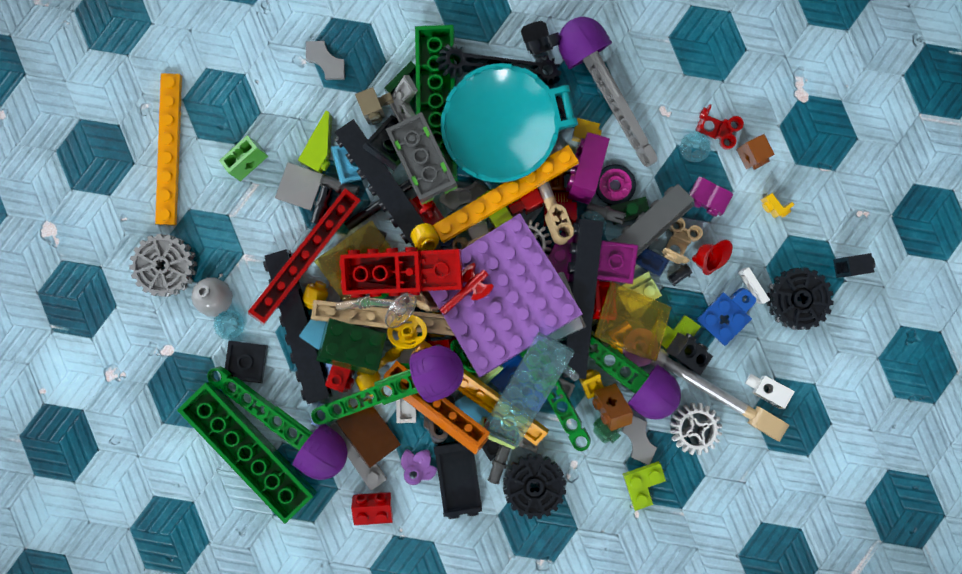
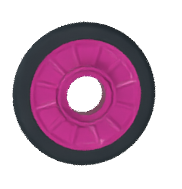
(626, 180)

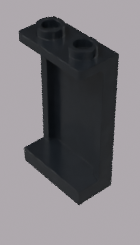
(457, 480)

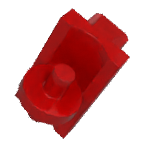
(428, 211)

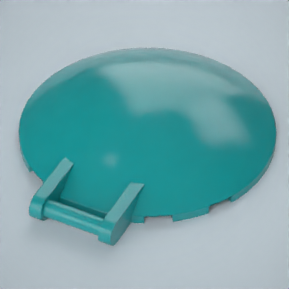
(503, 122)

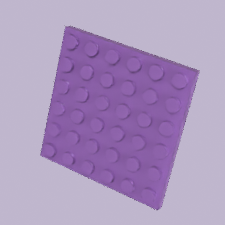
(524, 299)

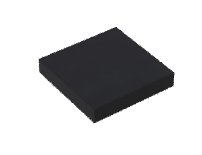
(246, 361)

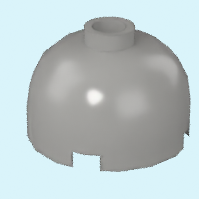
(211, 297)

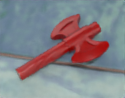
(474, 284)

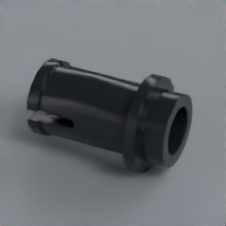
(680, 274)

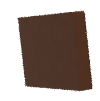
(368, 435)

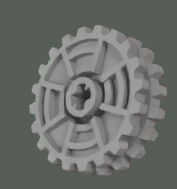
(148, 265)

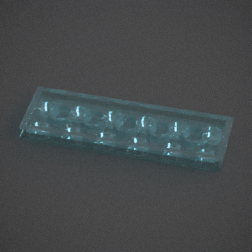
(528, 389)

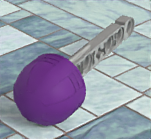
(581, 42)

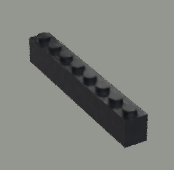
(380, 181)
(583, 283)
(294, 319)

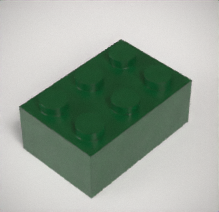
(351, 347)

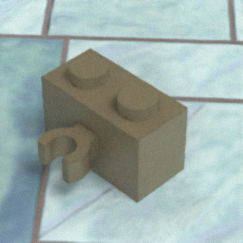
(372, 105)

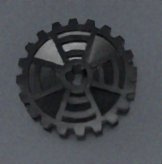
(814, 294)
(534, 501)

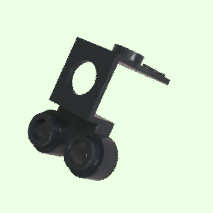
(538, 39)

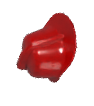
(713, 257)

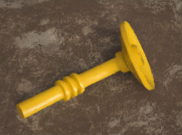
(407, 335)

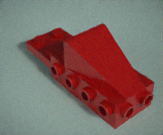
(400, 271)

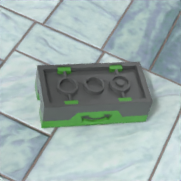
(421, 158)

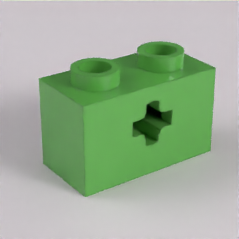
(243, 158)

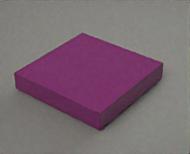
(617, 262)

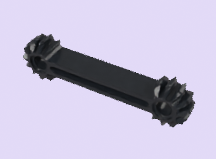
(470, 62)

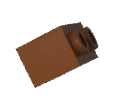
(755, 152)
(613, 407)

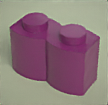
(710, 196)

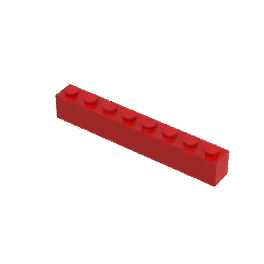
(303, 257)

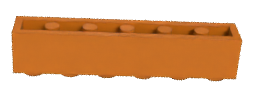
(446, 416)

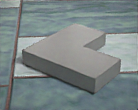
(402, 96)

